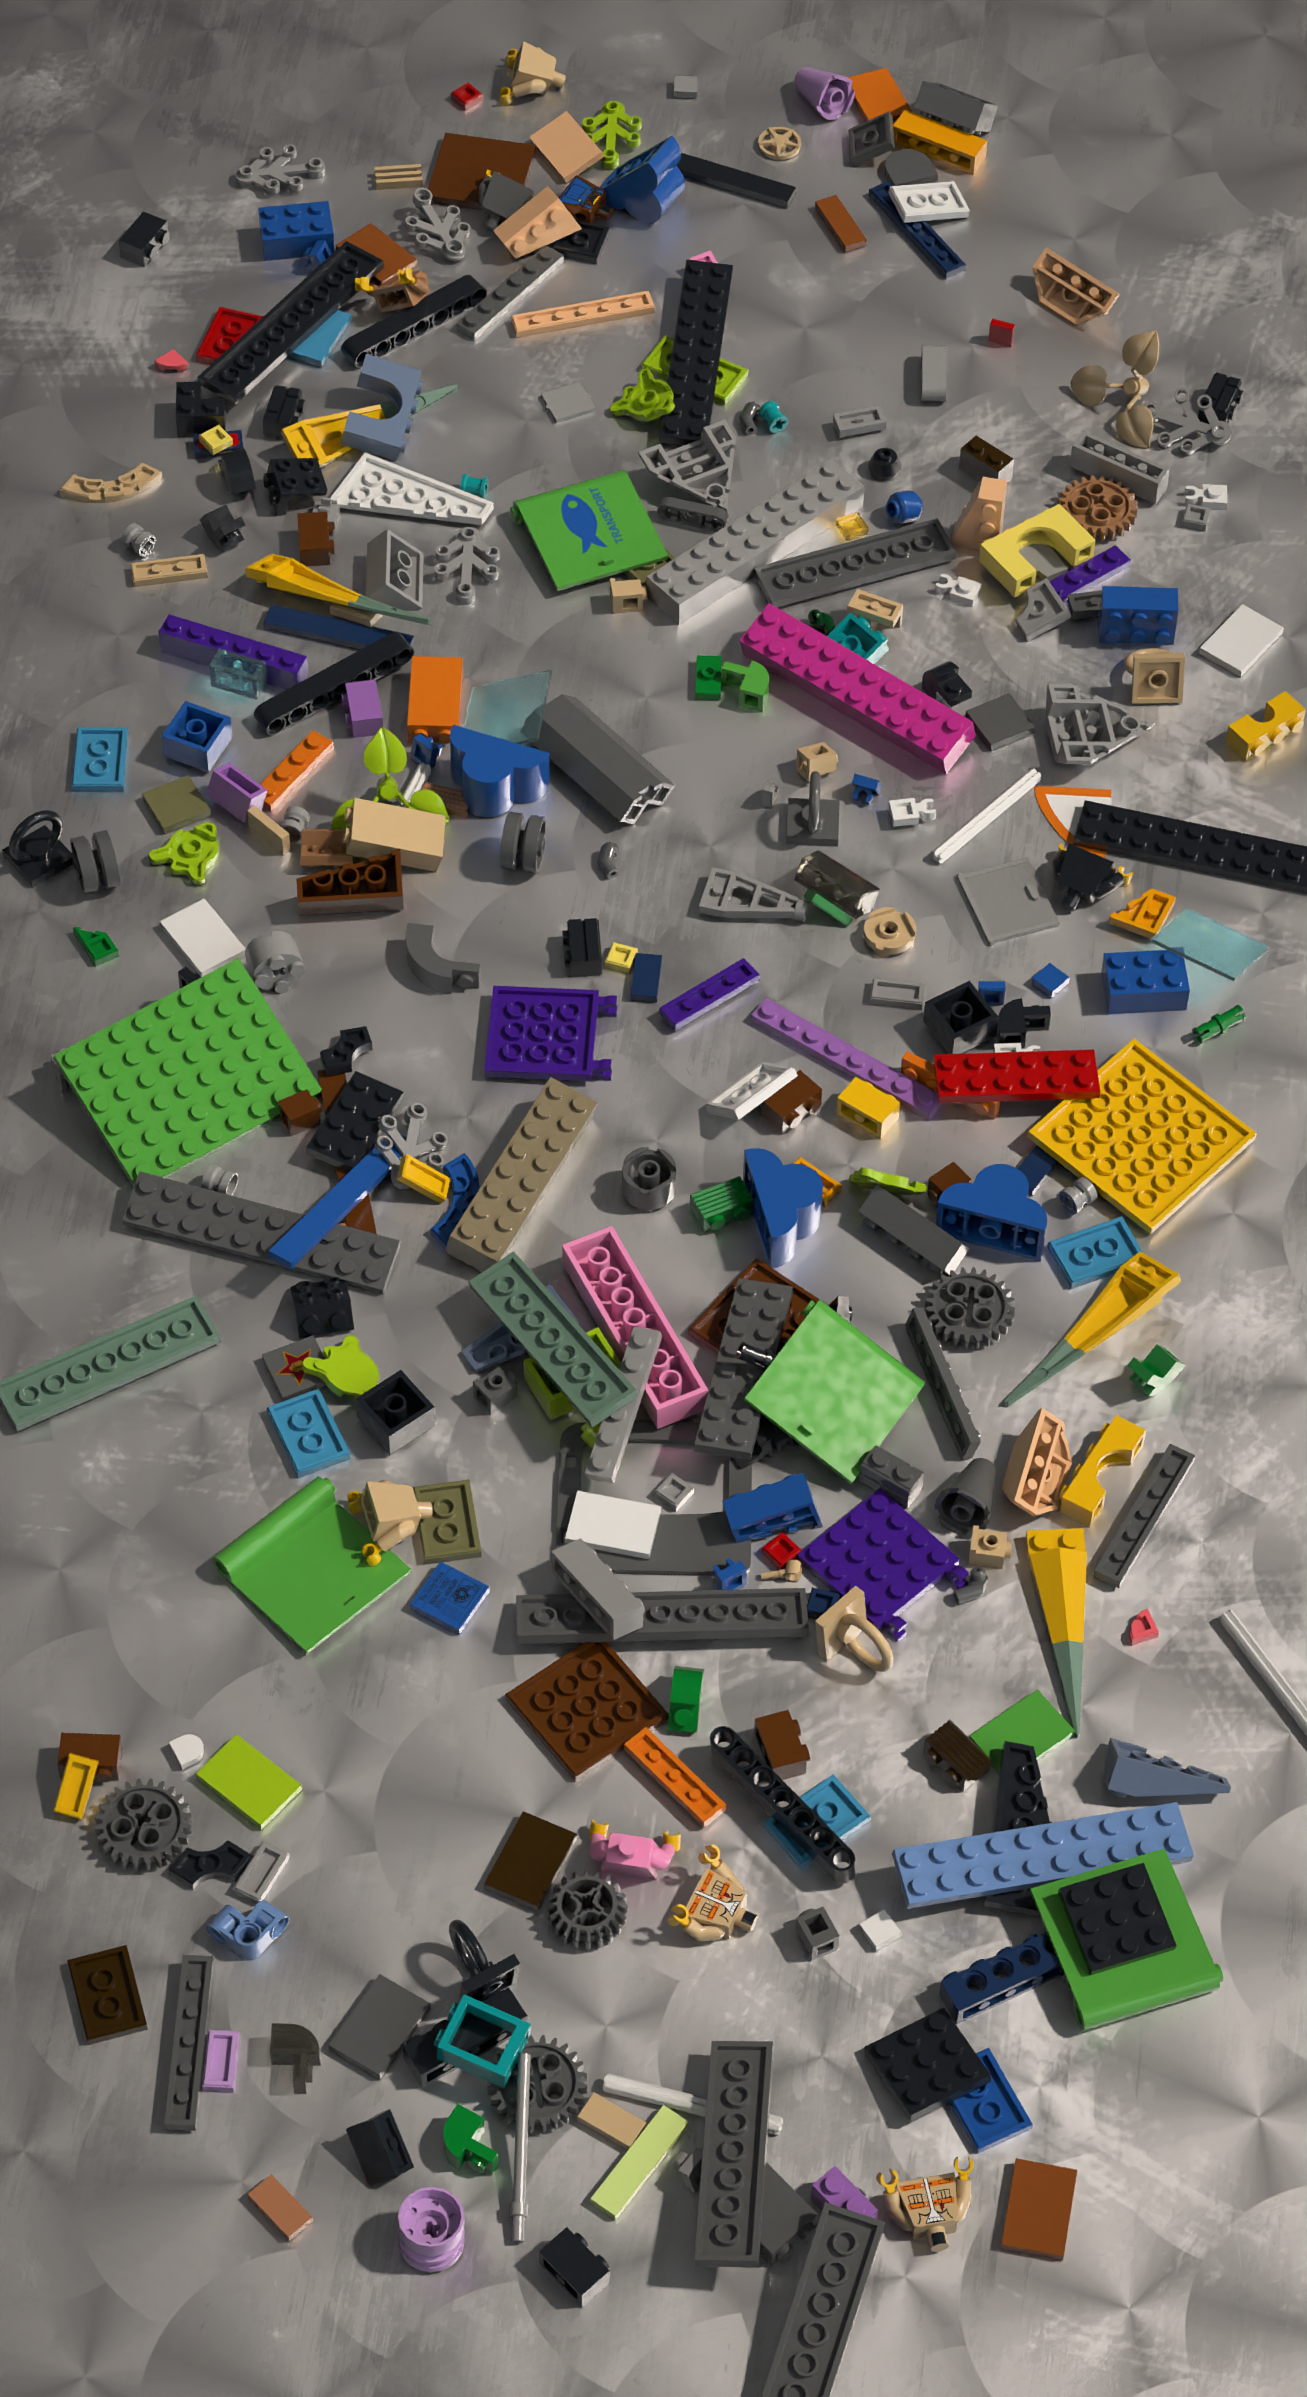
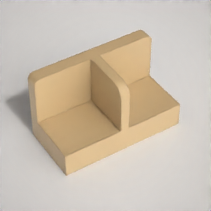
(876, 609)

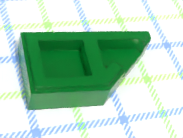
(827, 907)
(96, 945)

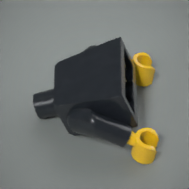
(1085, 875)

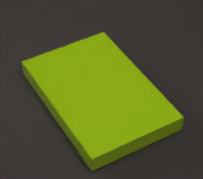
(248, 1781)

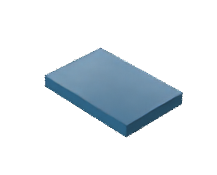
(322, 341)
(100, 759)
(1094, 1252)
(308, 1433)
(834, 1806)

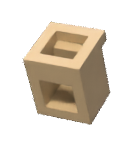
(627, 595)
(816, 758)
(989, 1548)

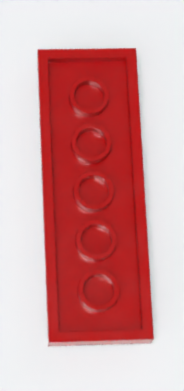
(1016, 1076)

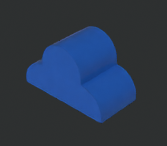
(647, 182)
(496, 771)
(784, 1202)
(995, 1213)

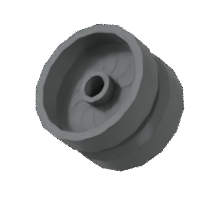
(523, 842)
(90, 862)

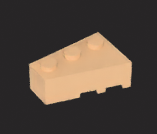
(536, 224)
(982, 515)

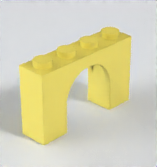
(1051, 527)

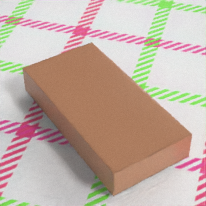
(280, 2207)

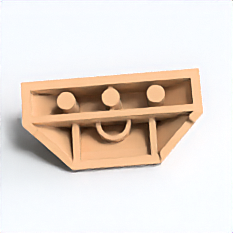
(1070, 289)
(1038, 1465)

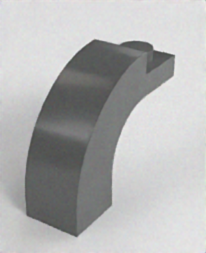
(431, 968)

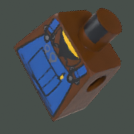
(586, 201)

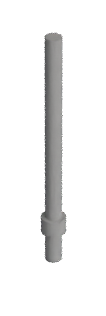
(518, 2208)

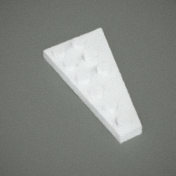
(392, 489)

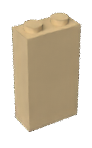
(382, 827)

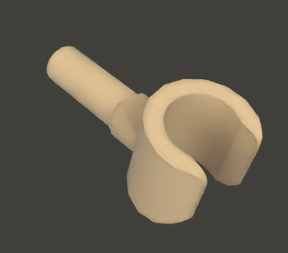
(791, 1573)

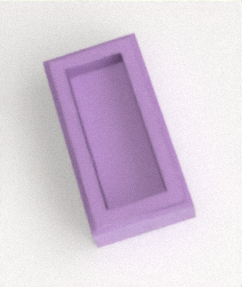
(221, 2061)

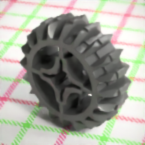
(590, 1925)

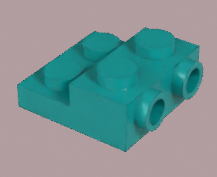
(859, 638)

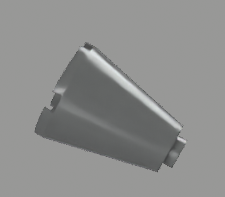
(968, 1497)

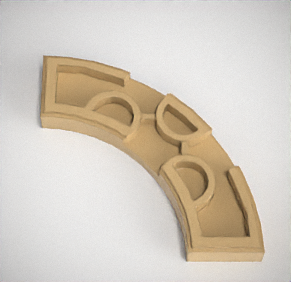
(125, 487)

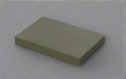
(453, 1528)

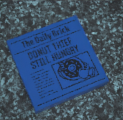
(449, 1597)

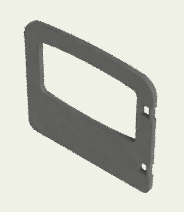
(682, 1541)

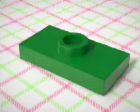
(708, 677)

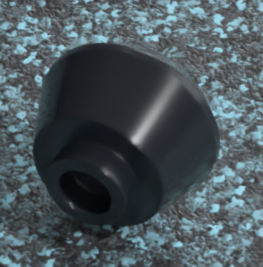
(884, 464)

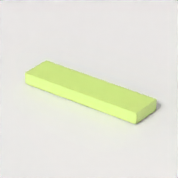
(639, 2162)

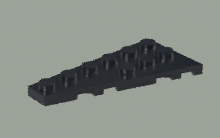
(1018, 1805)

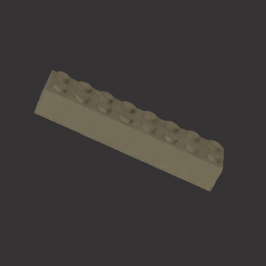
(521, 1176)

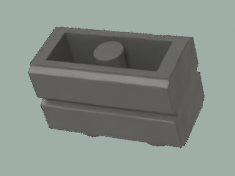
(892, 1476)

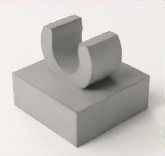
(332, 510)
(690, 2168)

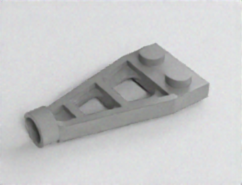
(719, 890)

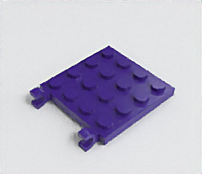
(546, 1033)
(885, 1557)

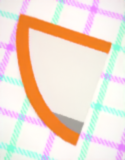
(1064, 806)

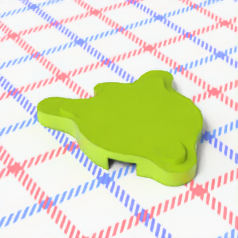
(645, 400)
(189, 852)
(892, 1183)
(344, 1368)

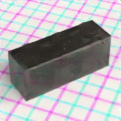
(837, 884)

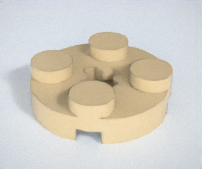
(885, 943)

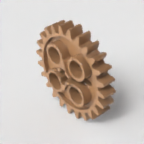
(1100, 506)

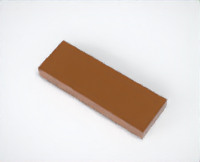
(840, 223)

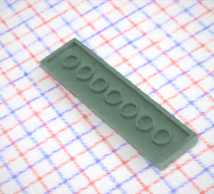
(553, 1339)
(107, 1363)

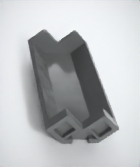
(600, 760)

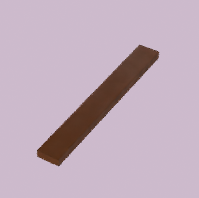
(361, 1215)

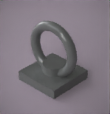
(813, 819)

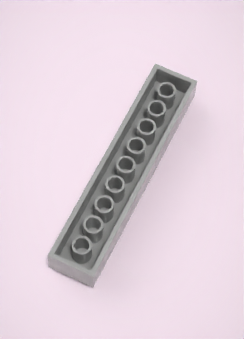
(754, 540)

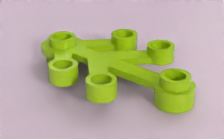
(613, 112)

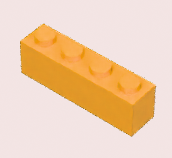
(940, 141)

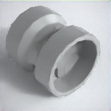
(136, 538)
(294, 821)
(218, 1180)
(1079, 1194)

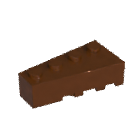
(354, 887)

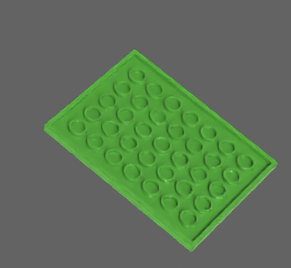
(186, 1073)

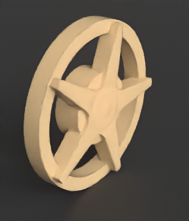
(779, 143)

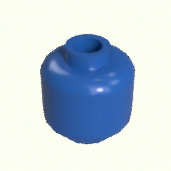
(904, 507)

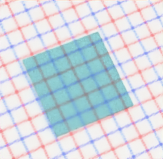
(510, 707)
(1210, 944)

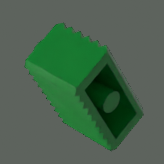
(721, 1204)

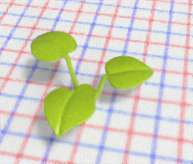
(387, 755)

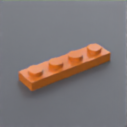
(295, 768)
(923, 1073)
(675, 1777)

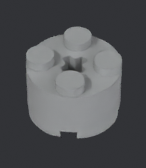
(274, 961)

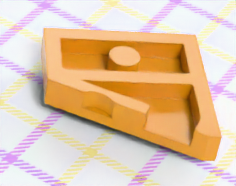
(1146, 914)

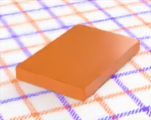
(878, 94)

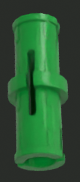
(1219, 1024)

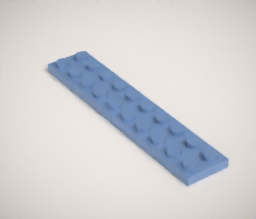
(1036, 1854)

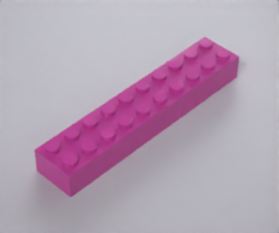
(857, 688)

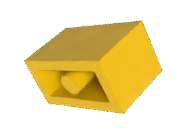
(868, 1107)

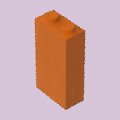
(434, 697)

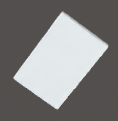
(929, 201)
(1241, 640)
(202, 937)
(751, 1090)
(613, 1524)

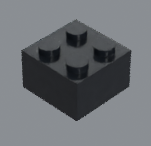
(960, 1019)
(395, 1412)

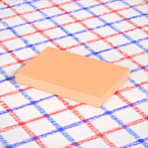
(566, 146)

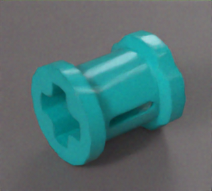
(776, 421)
(475, 485)

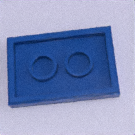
(992, 2111)

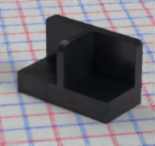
(380, 2148)

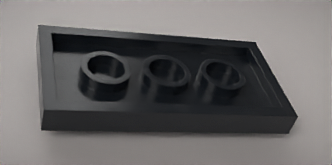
(354, 1122)

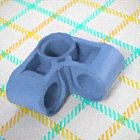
(262, 1924)

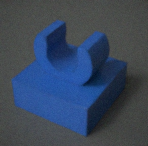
(317, 254)
(424, 750)
(866, 785)
(732, 1577)

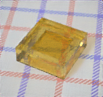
(852, 526)

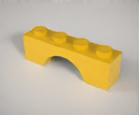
(1117, 1445)

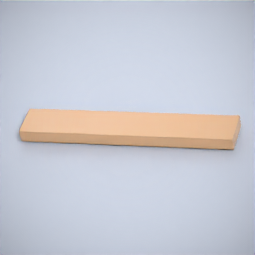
(582, 314)

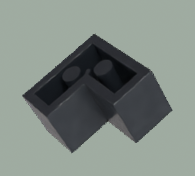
(197, 414)

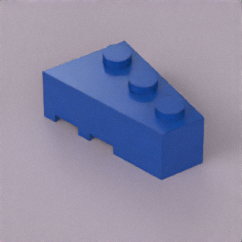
(772, 1508)

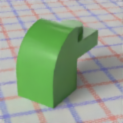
(750, 681)

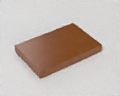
(383, 247)
(1039, 2209)

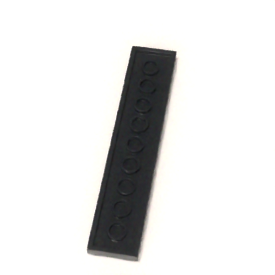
(289, 323)
(696, 350)
(1192, 846)

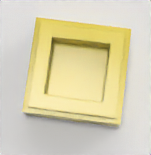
(215, 439)
(621, 957)

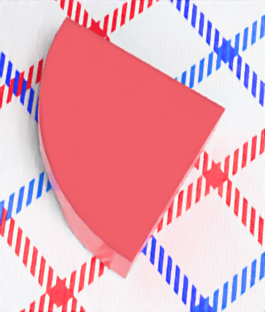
(171, 361)
(1143, 1628)

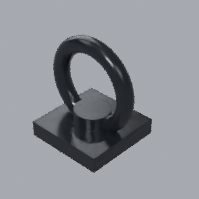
(40, 852)
(483, 1975)

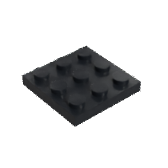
(1117, 1918)
(927, 2064)

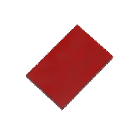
(224, 332)

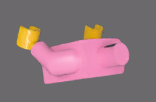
(629, 1853)

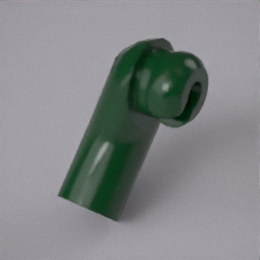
(821, 620)

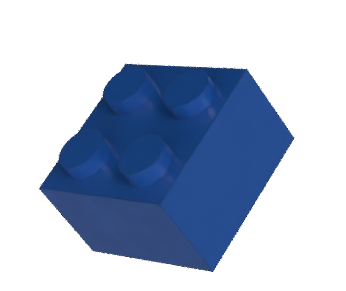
(196, 736)

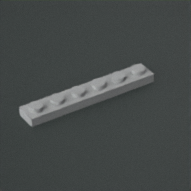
(617, 1427)

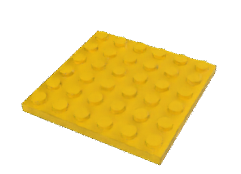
(1145, 1138)

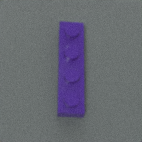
(1091, 573)
(709, 994)

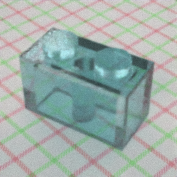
(238, 674)

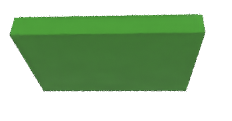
(1029, 1723)

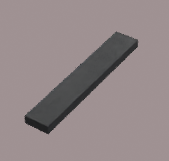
(736, 180)

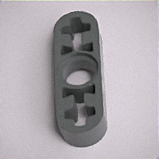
(670, 509)

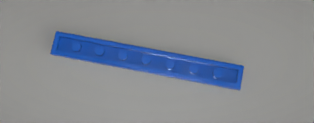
(332, 1209)

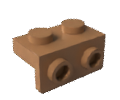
(323, 848)

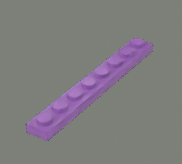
(845, 1058)

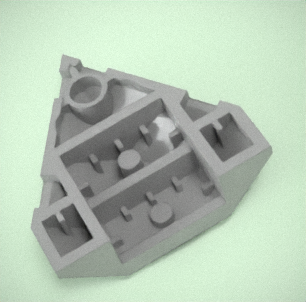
(698, 467)
(1086, 727)

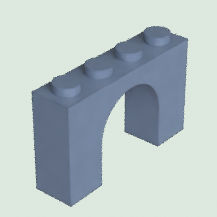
(386, 435)

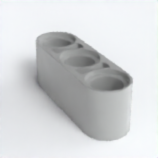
(933, 373)

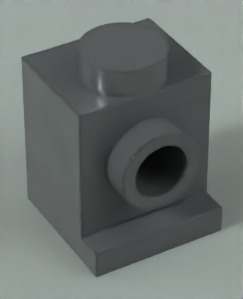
(495, 1389)
(817, 1922)

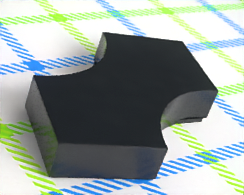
(341, 1056)
(198, 1866)

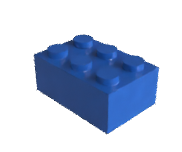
(293, 228)
(1138, 615)
(1144, 982)

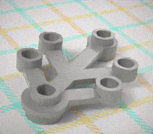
(254, 175)
(451, 247)
(1191, 424)
(468, 539)
(414, 1117)

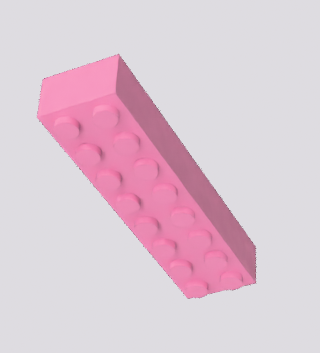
(622, 1301)

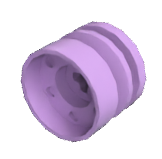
(432, 2213)

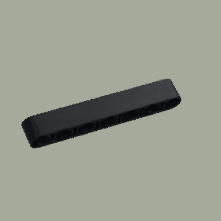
(414, 321)
(328, 685)
(786, 1816)

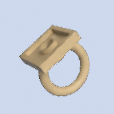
(1156, 675)
(841, 1627)

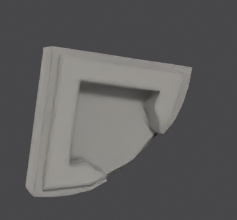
(769, 794)

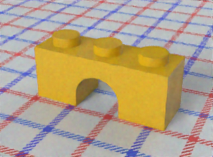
(1252, 737)

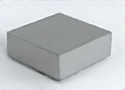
(685, 87)
(1196, 517)
(674, 1492)

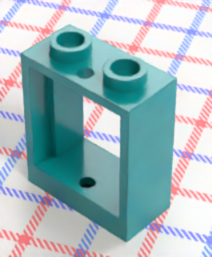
(496, 2074)

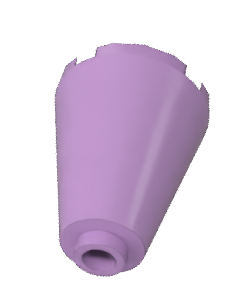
(825, 91)

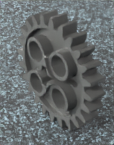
(996, 1309)
(119, 1816)
(565, 2080)

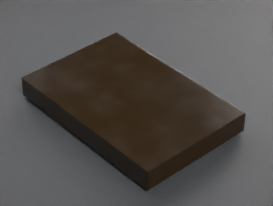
(530, 1861)
(107, 1994)

